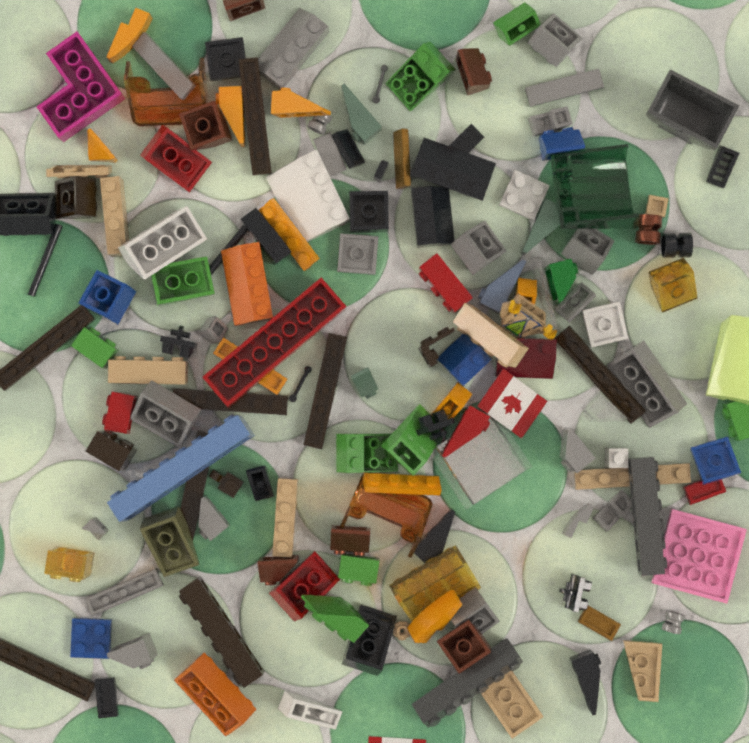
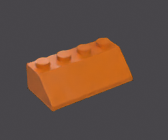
(246, 284)
(215, 694)

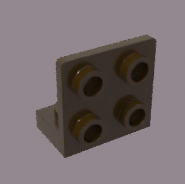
(431, 356)

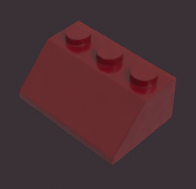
(537, 361)

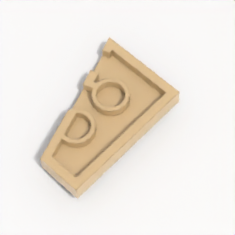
(65, 171)
(645, 668)

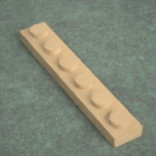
(620, 476)

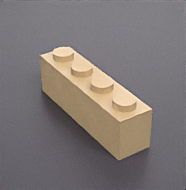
(114, 214)
(490, 335)
(143, 371)
(285, 517)

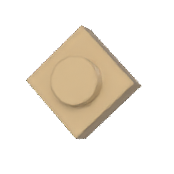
(656, 205)

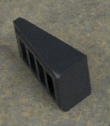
(734, 155)

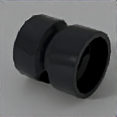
(676, 245)

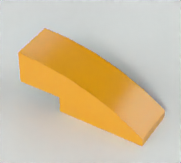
(129, 34)
(434, 617)

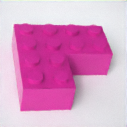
(88, 90)

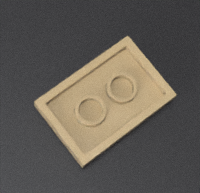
(512, 704)

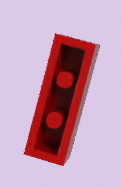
(444, 283)

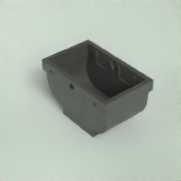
(691, 111)

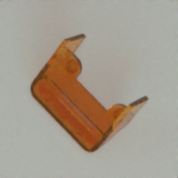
(162, 105)
(404, 510)

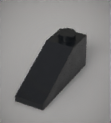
(267, 237)
(434, 541)
(588, 675)

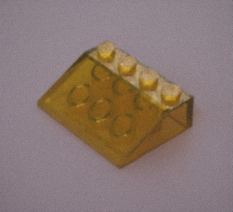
(433, 580)

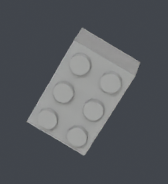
(165, 414)

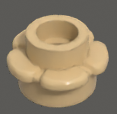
(396, 631)

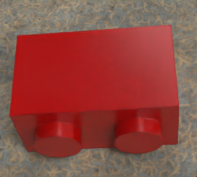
(119, 412)

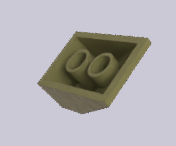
(169, 541)

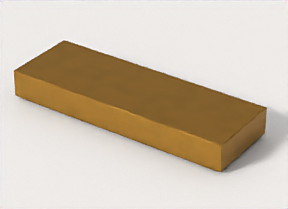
(402, 158)

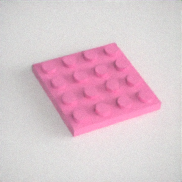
(700, 555)

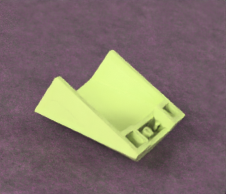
(731, 361)

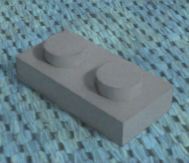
(575, 302)

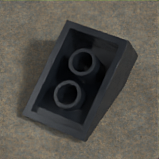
(371, 647)

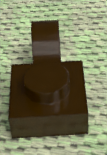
(228, 484)

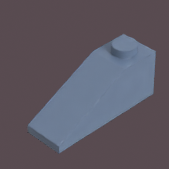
(500, 289)

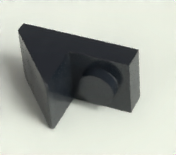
(260, 483)

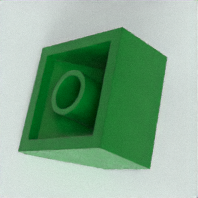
(560, 278)

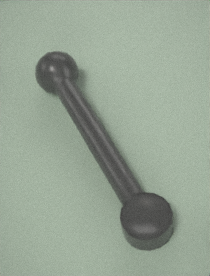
(376, 99)

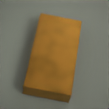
(599, 623)

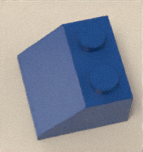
(560, 142)
(107, 297)
(463, 359)

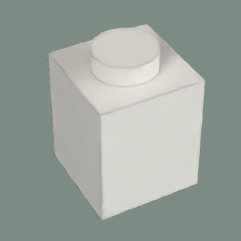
(616, 457)

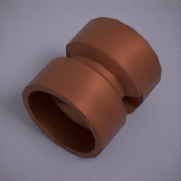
(648, 229)

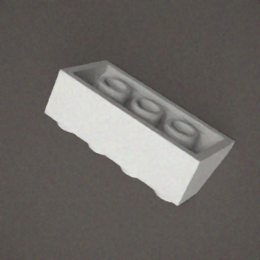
(162, 243)

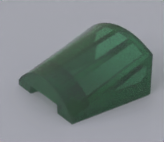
(593, 189)

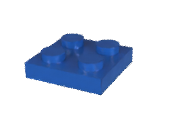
(715, 460)
(90, 638)

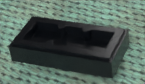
(467, 139)
(348, 148)
(106, 697)

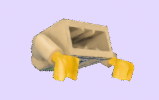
(524, 319)

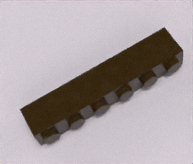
(221, 631)

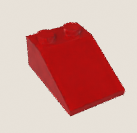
(175, 158)
(308, 578)

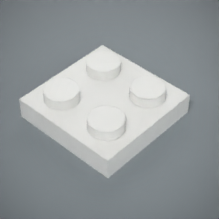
(524, 195)
(604, 324)

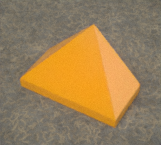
(98, 150)

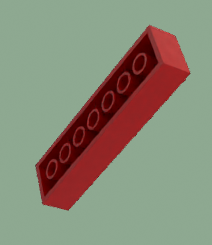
(274, 342)

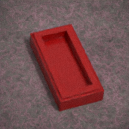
(698, 492)

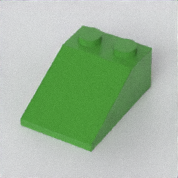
(182, 281)

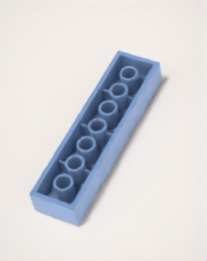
(181, 468)

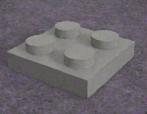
(357, 254)

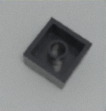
(369, 211)

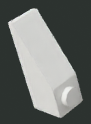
(309, 710)

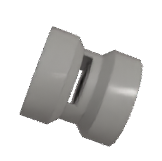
(319, 123)
(673, 622)

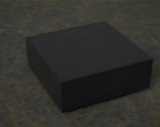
(381, 171)

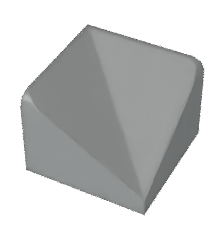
(213, 329)
(96, 527)

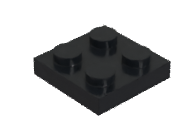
(224, 58)

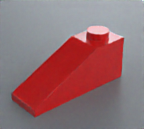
(468, 427)

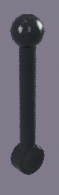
(307, 369)

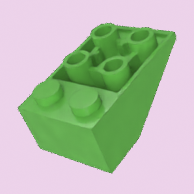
(420, 75)
(406, 446)
(363, 454)
(337, 615)

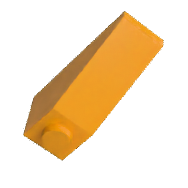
(289, 104)
(232, 105)

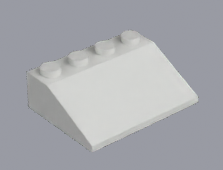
(308, 196)

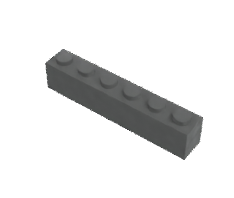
(646, 516)
(463, 686)

